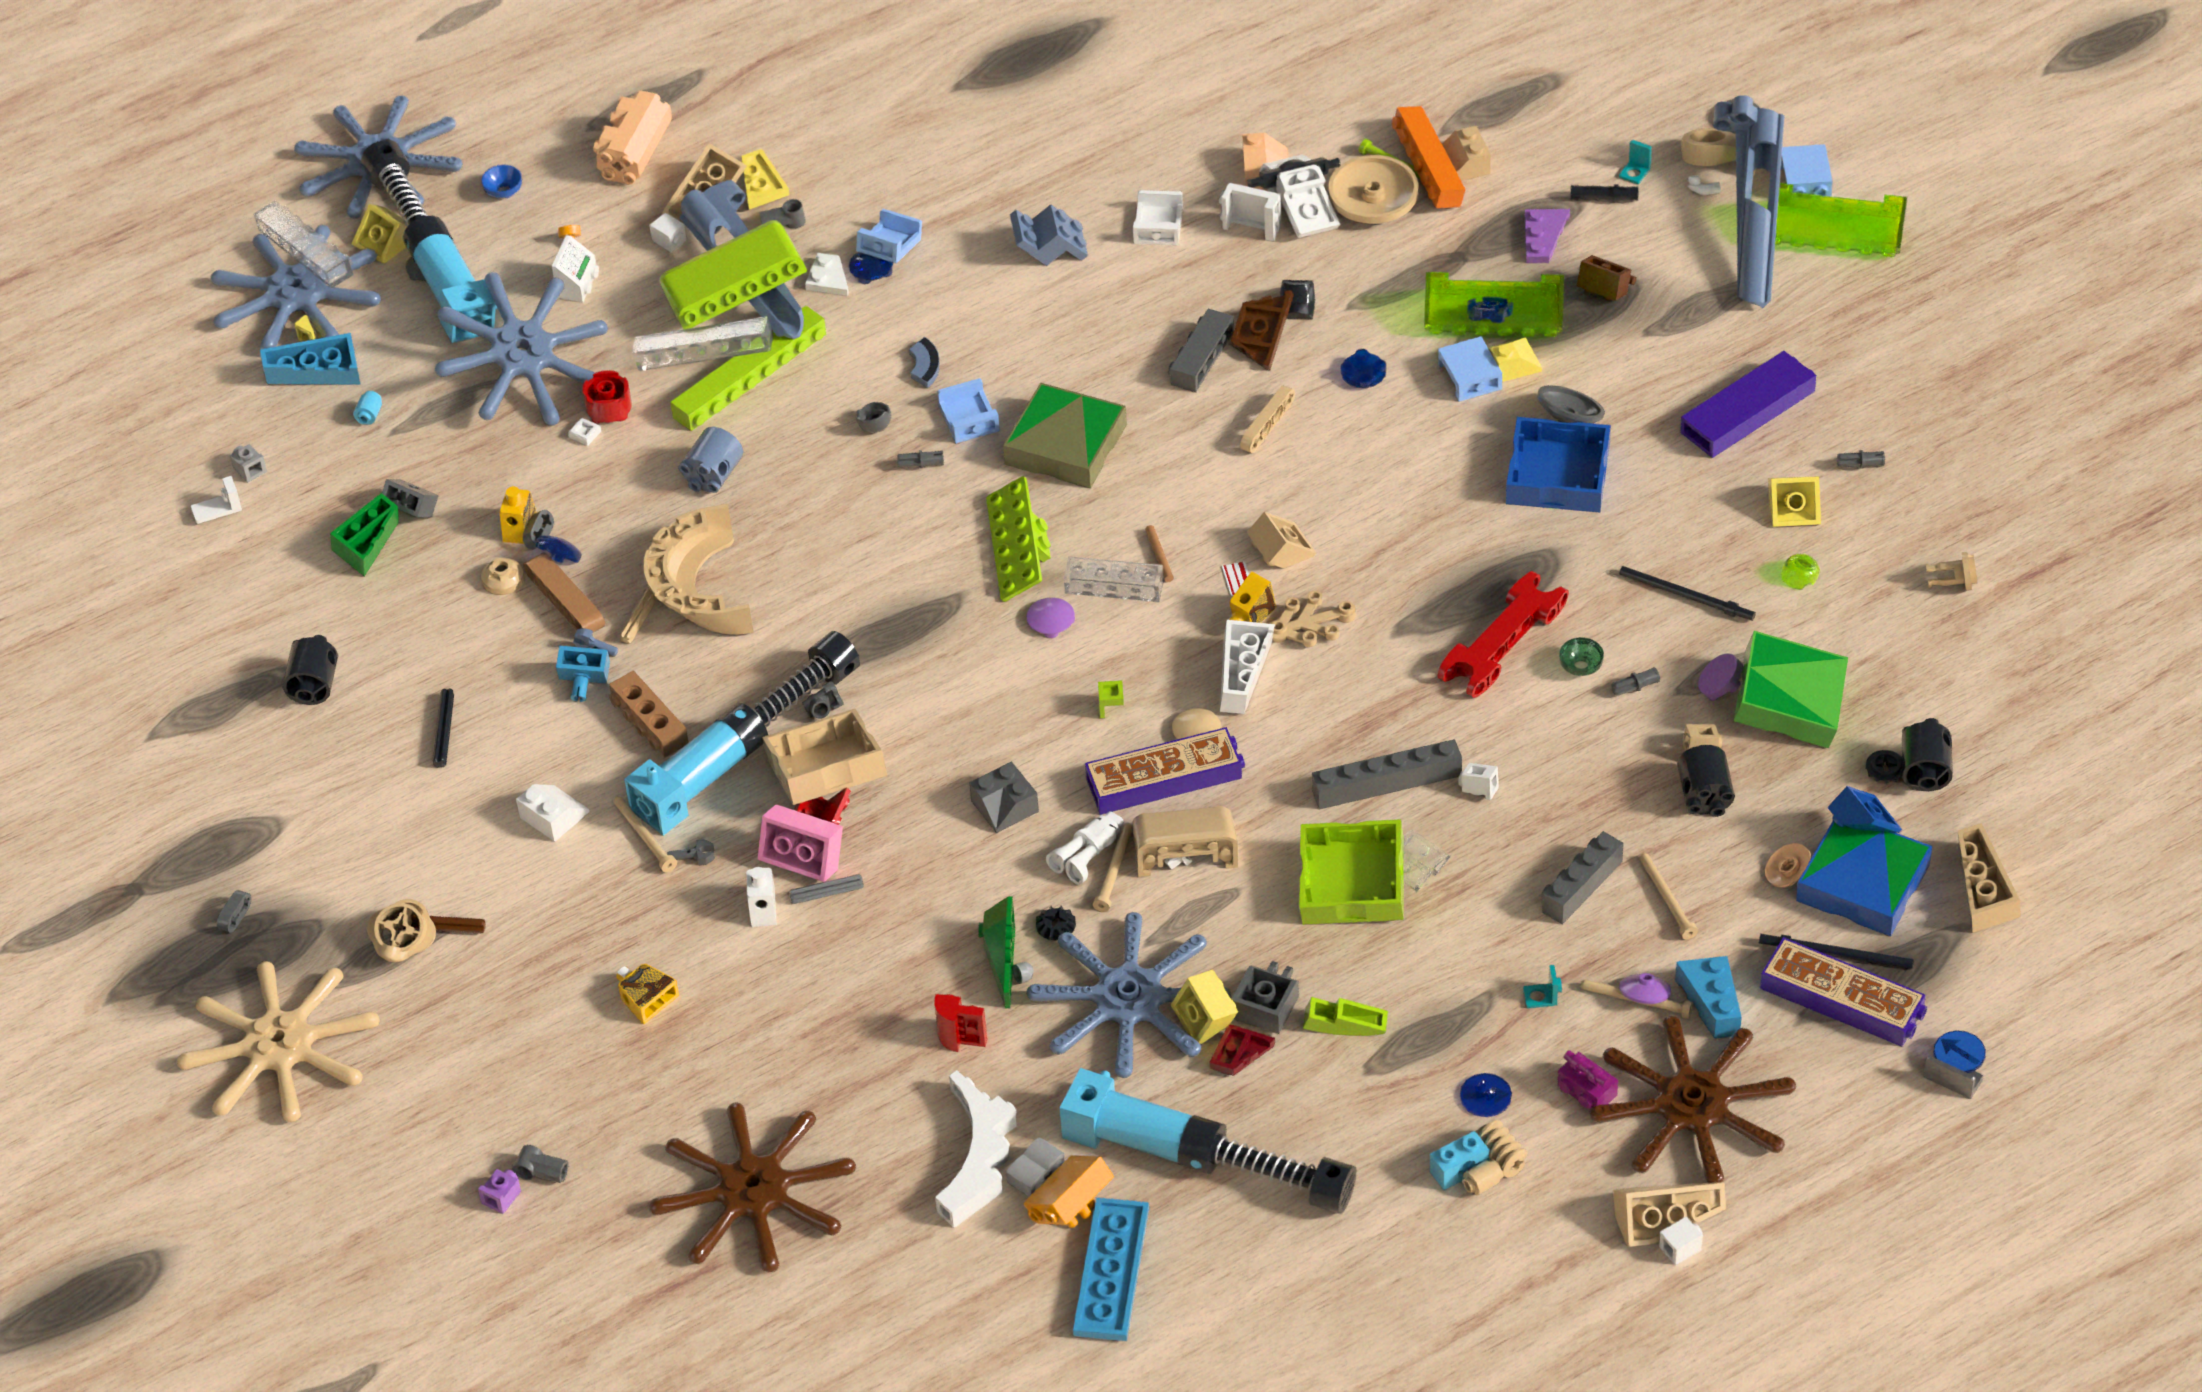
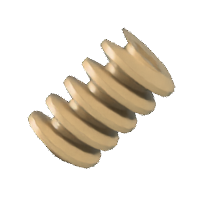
(1503, 1147)

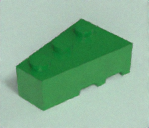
(365, 533)

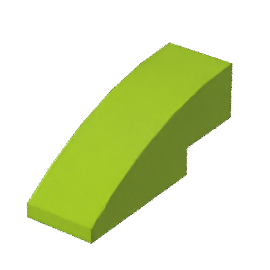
(1344, 1018)

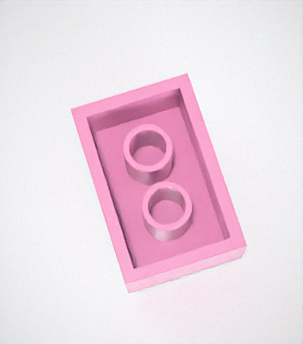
(800, 843)

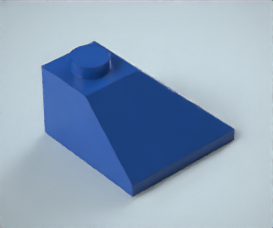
(1862, 812)

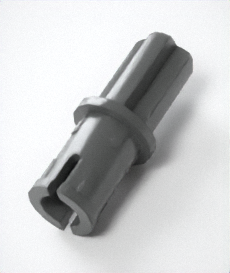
(920, 459)
(1861, 459)
(1635, 681)

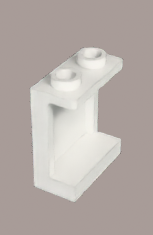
(1251, 208)
(1158, 217)

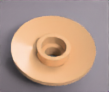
(1787, 865)

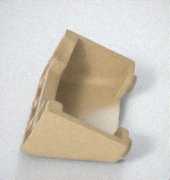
(1184, 835)

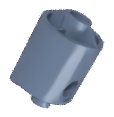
(711, 460)

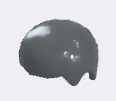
(874, 417)

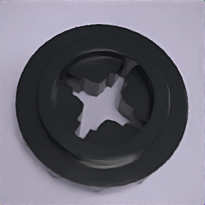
(1875, 764)
(1044, 922)

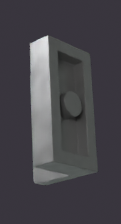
(1952, 1077)

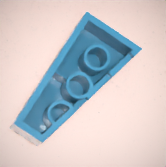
(312, 362)

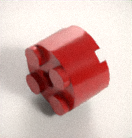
(607, 397)

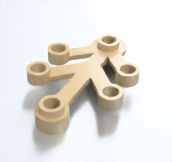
(1284, 629)

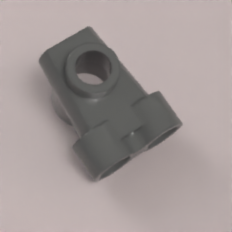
(820, 703)

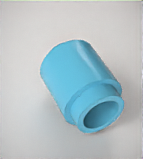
(368, 408)

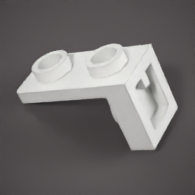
(218, 506)

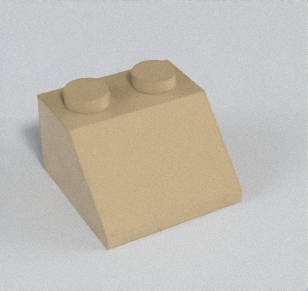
(1468, 153)
(1279, 541)

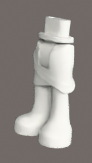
(1095, 836)

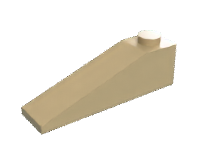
(710, 169)

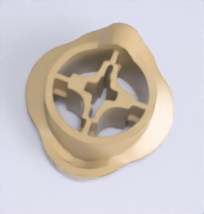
(397, 952)

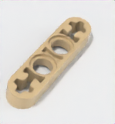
(1267, 419)

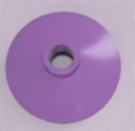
(1645, 988)

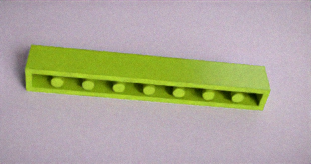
(742, 374)

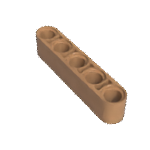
(563, 593)

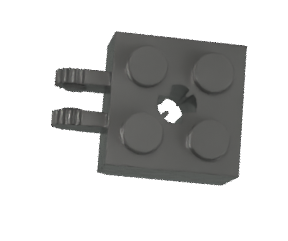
(1266, 997)

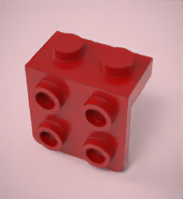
(826, 809)

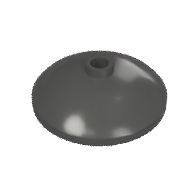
(1569, 405)

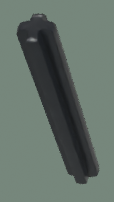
(443, 728)

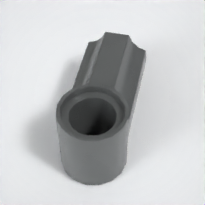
(790, 214)
(533, 1163)

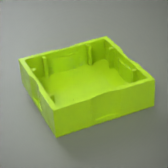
(1352, 872)

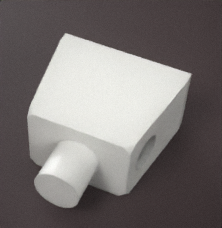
(761, 887)

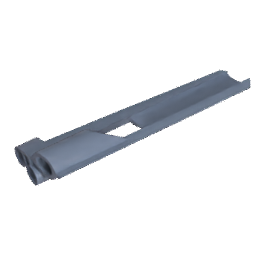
(1757, 146)
(705, 216)

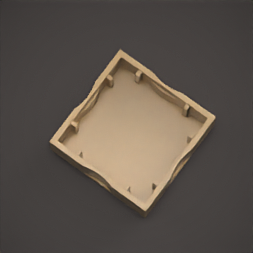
(824, 756)

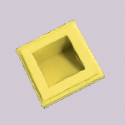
(304, 329)

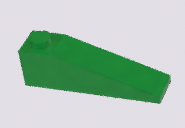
(999, 943)

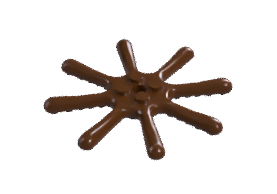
(1693, 1100)
(752, 1187)

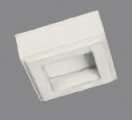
(584, 431)

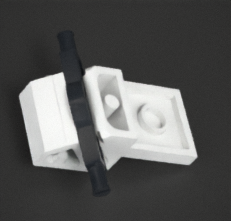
(1301, 191)

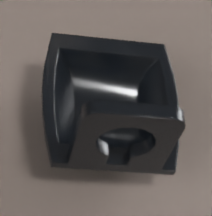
(1303, 298)

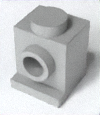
(245, 457)

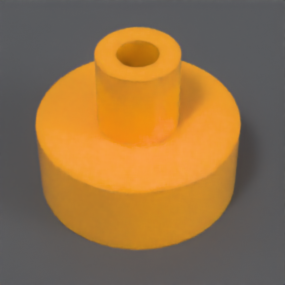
(570, 230)

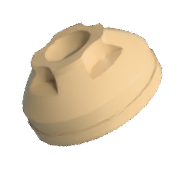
(503, 582)

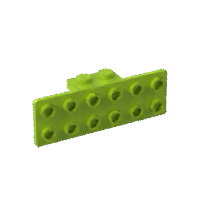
(1017, 539)

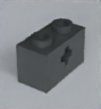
(410, 497)

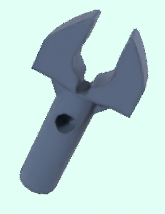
(585, 639)

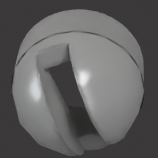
(1022, 972)

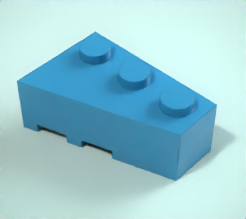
(1713, 993)

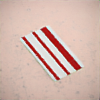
(1235, 575)

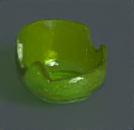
(1800, 571)

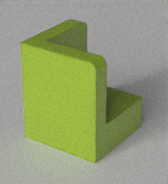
(1110, 695)

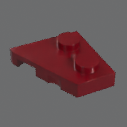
(1239, 1049)

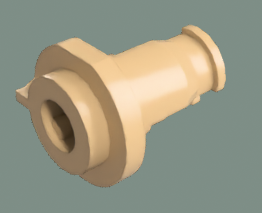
(1964, 572)

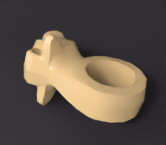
(1708, 147)

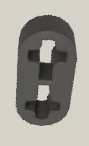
(534, 527)
(234, 911)

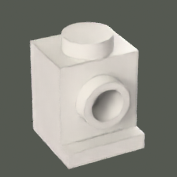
(1479, 780)

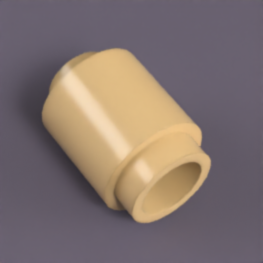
(1482, 1177)

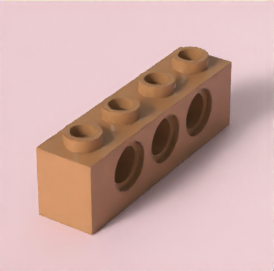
(648, 714)

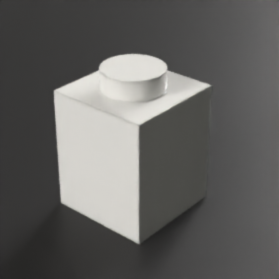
(668, 232)
(1681, 1240)

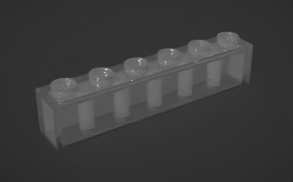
(304, 244)
(703, 343)

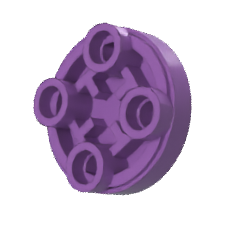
(1720, 676)

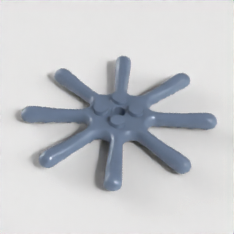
(354, 153)
(290, 290)
(515, 335)
(1122, 994)

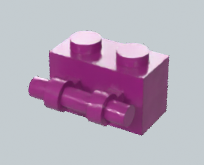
(1586, 1081)

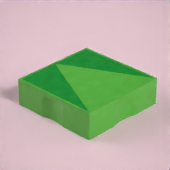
(1791, 689)

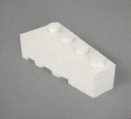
(1243, 658)

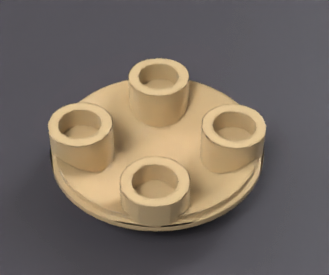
(1194, 722)

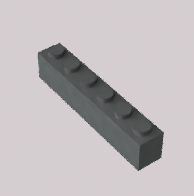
(1386, 774)

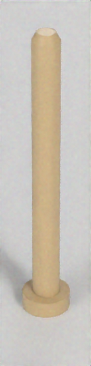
(667, 862)
(1102, 902)
(1688, 930)
(1685, 1009)

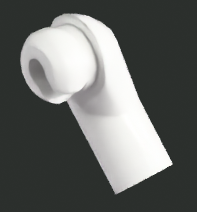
(1703, 189)

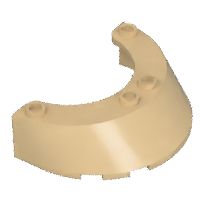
(674, 564)

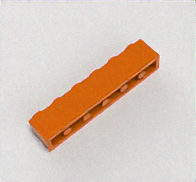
(1428, 157)

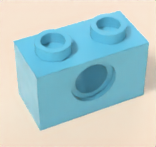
(1454, 1159)

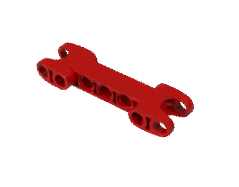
(1481, 659)

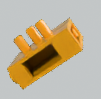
(1069, 1191)

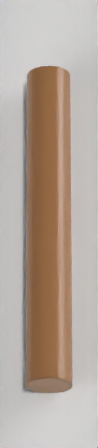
(1159, 553)

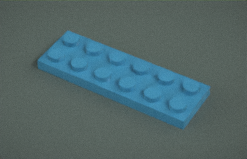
(1111, 1269)

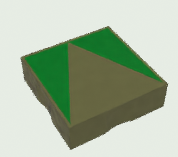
(1065, 435)

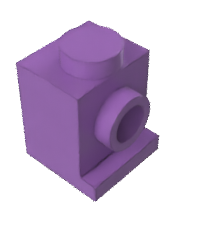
(500, 1190)

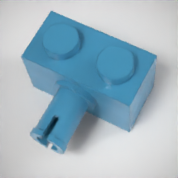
(582, 666)

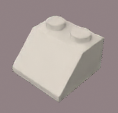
(550, 810)

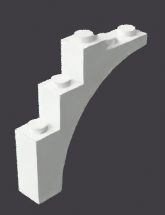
(979, 1178)

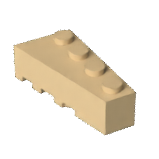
(1987, 885)

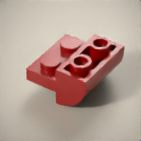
(959, 1023)

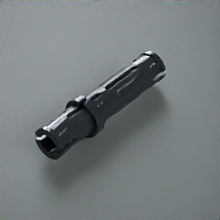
(1604, 192)

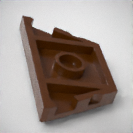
(1261, 327)

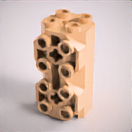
(633, 138)

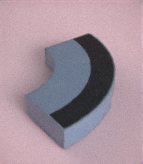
(926, 362)

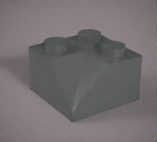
(1004, 797)

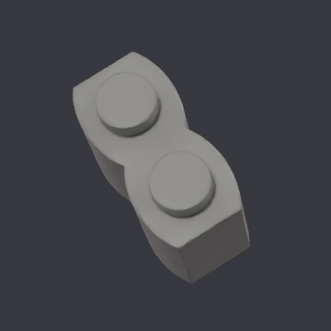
(1034, 1166)

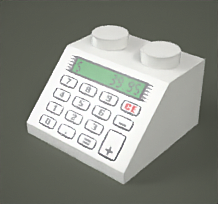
(576, 269)

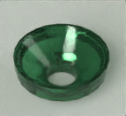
(1581, 650)

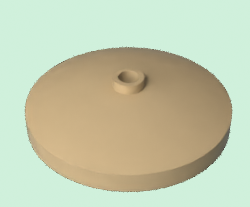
(1373, 189)

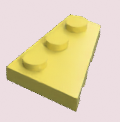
(762, 180)

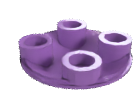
(1050, 616)

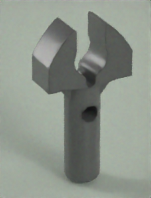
(696, 853)

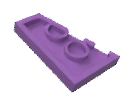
(1543, 232)

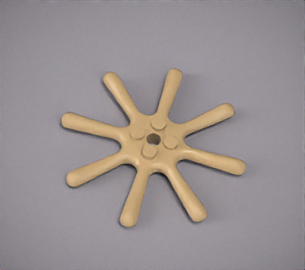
(278, 1041)

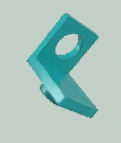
(1638, 160)
(1550, 991)

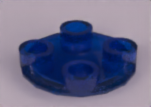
(869, 268)
(1363, 369)
(559, 548)

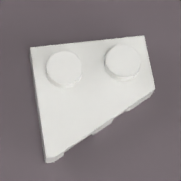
(827, 275)

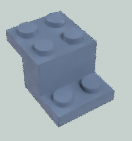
(1048, 234)

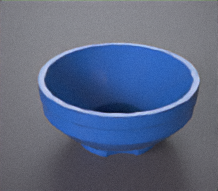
(499, 177)

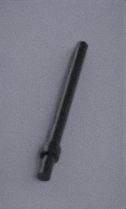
(1730, 608)
(1843, 952)

